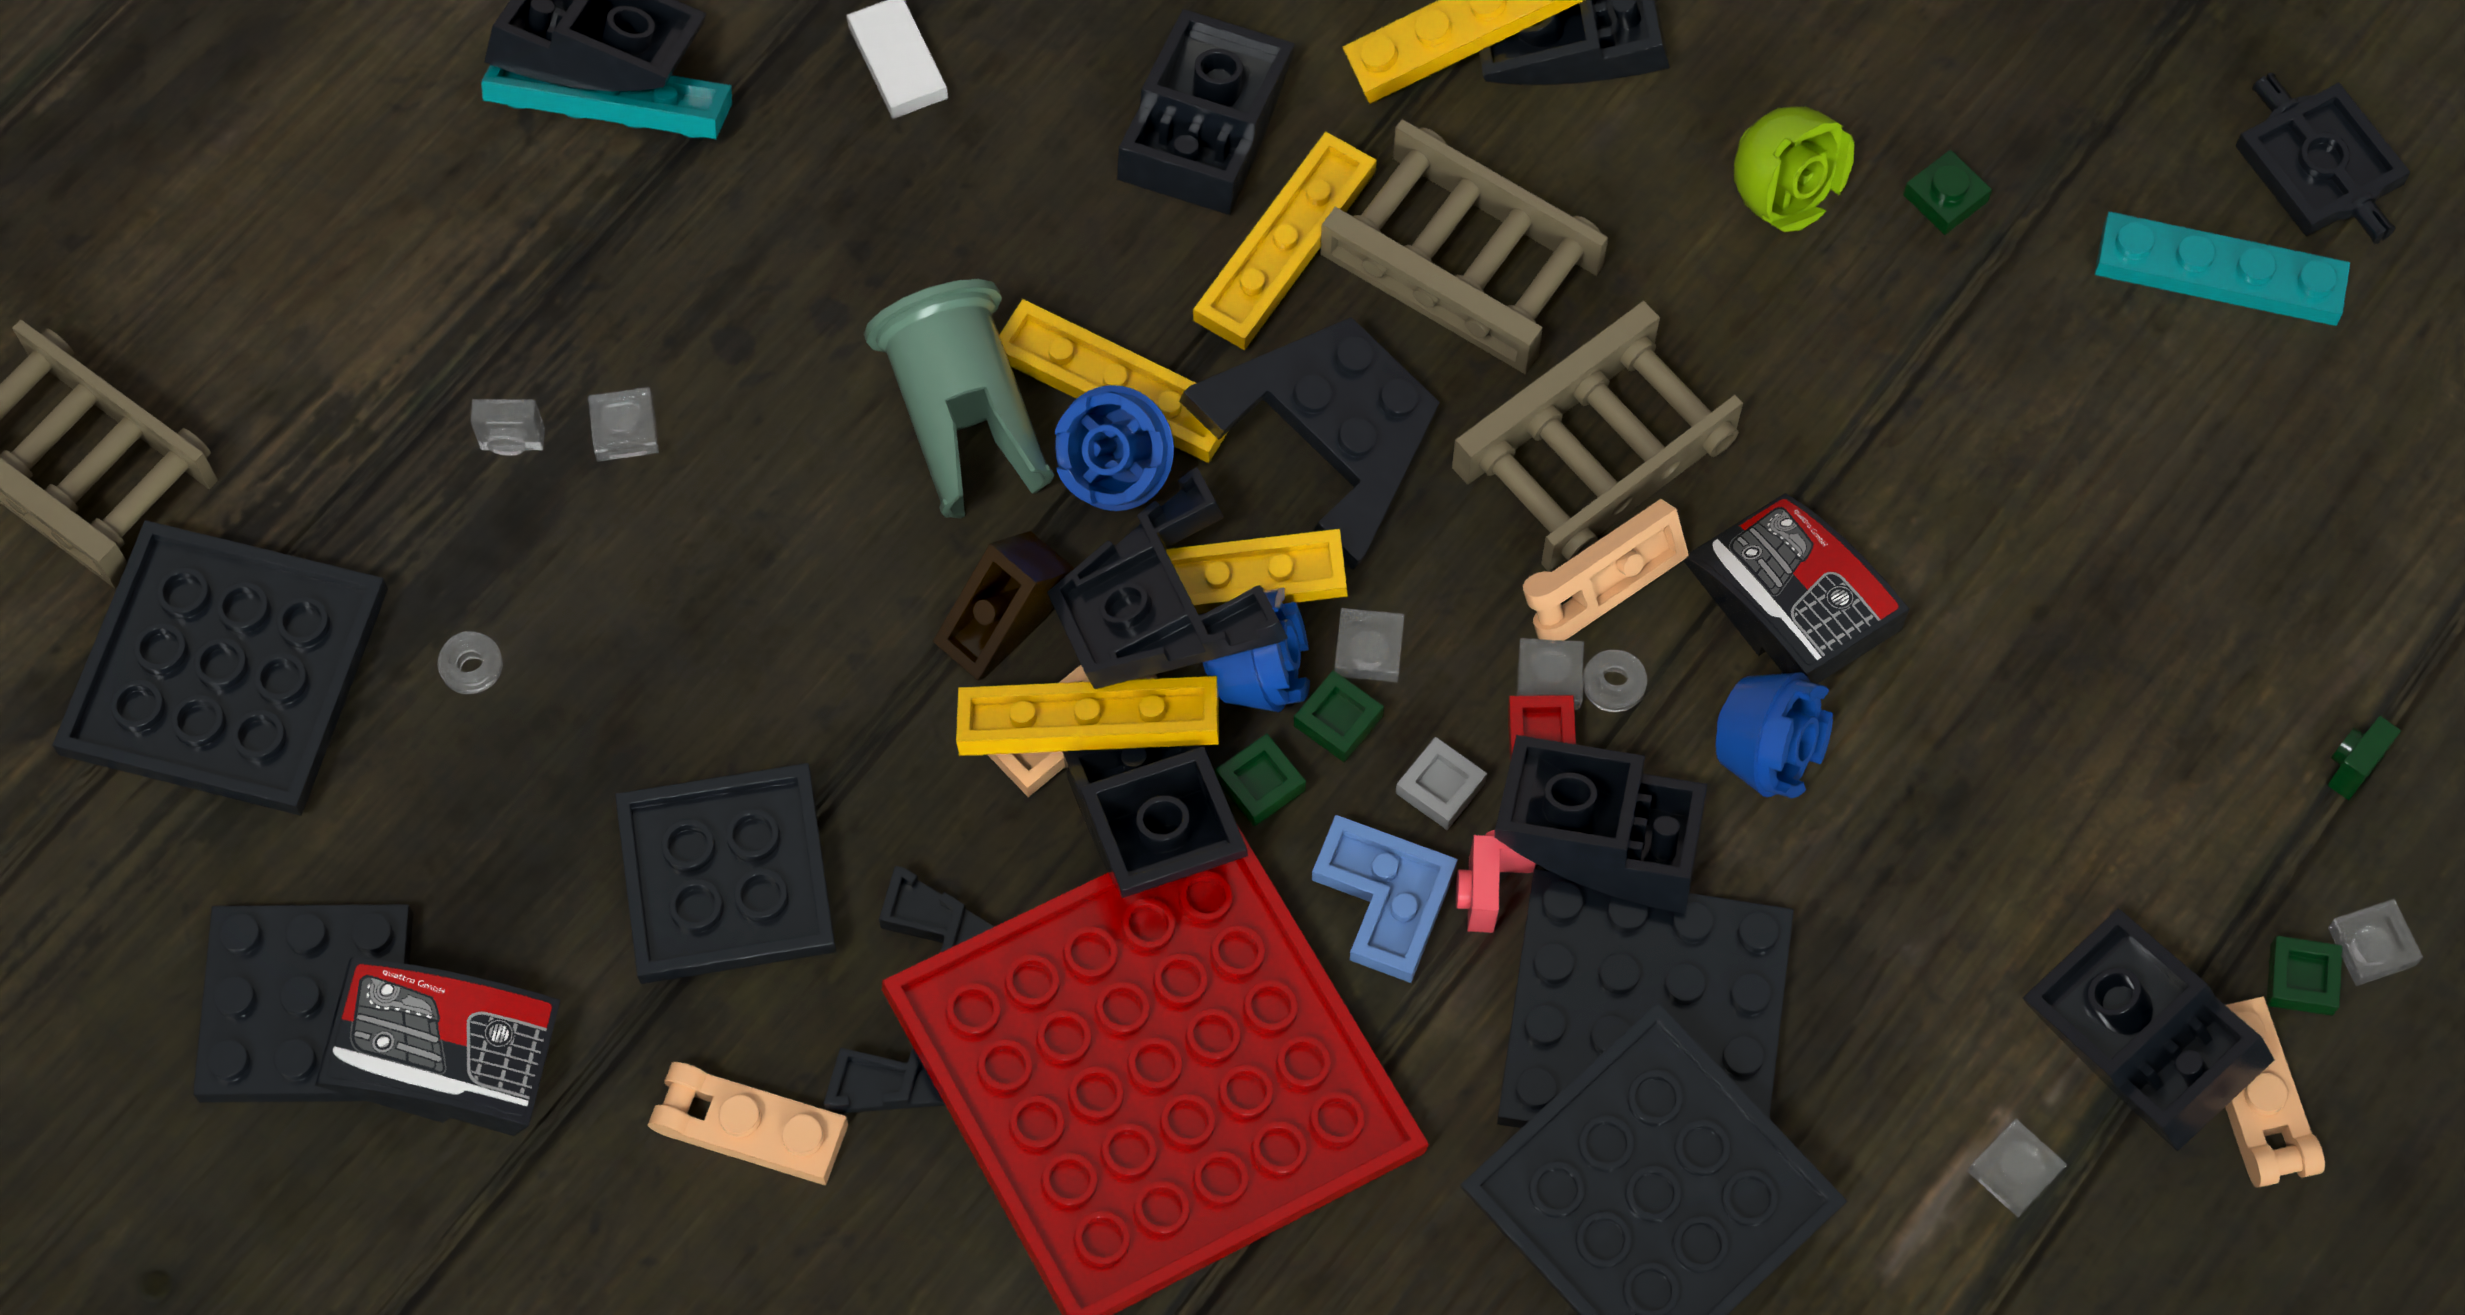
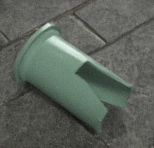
(956, 377)

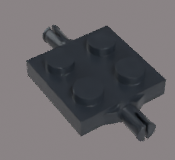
(2322, 159)

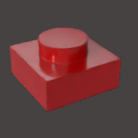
(1541, 718)

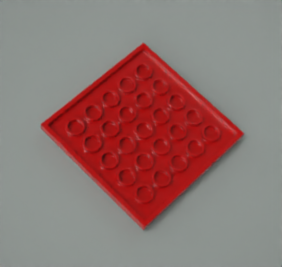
(1152, 1078)

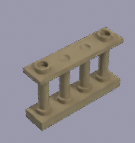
(1460, 299)
(1585, 380)
(55, 508)

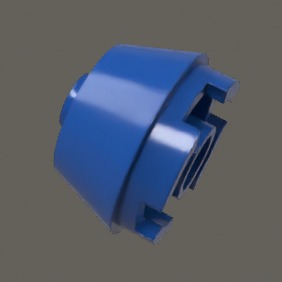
(1114, 448)
(1269, 674)
(1773, 731)

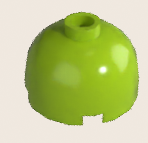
(1791, 165)

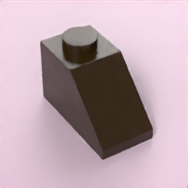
(1001, 603)

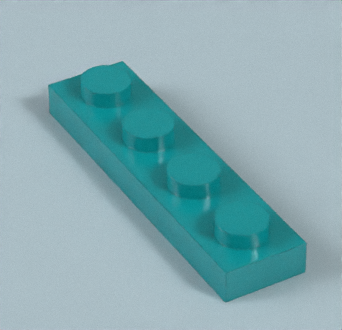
(681, 106)
(2222, 268)

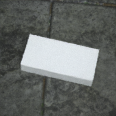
(897, 57)

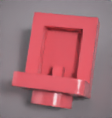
(1479, 886)

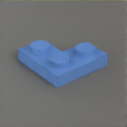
(1398, 880)

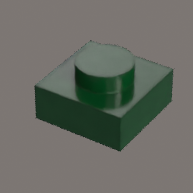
(1947, 192)
(1338, 716)
(2360, 755)
(1260, 780)
(2304, 975)

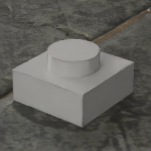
(1441, 783)

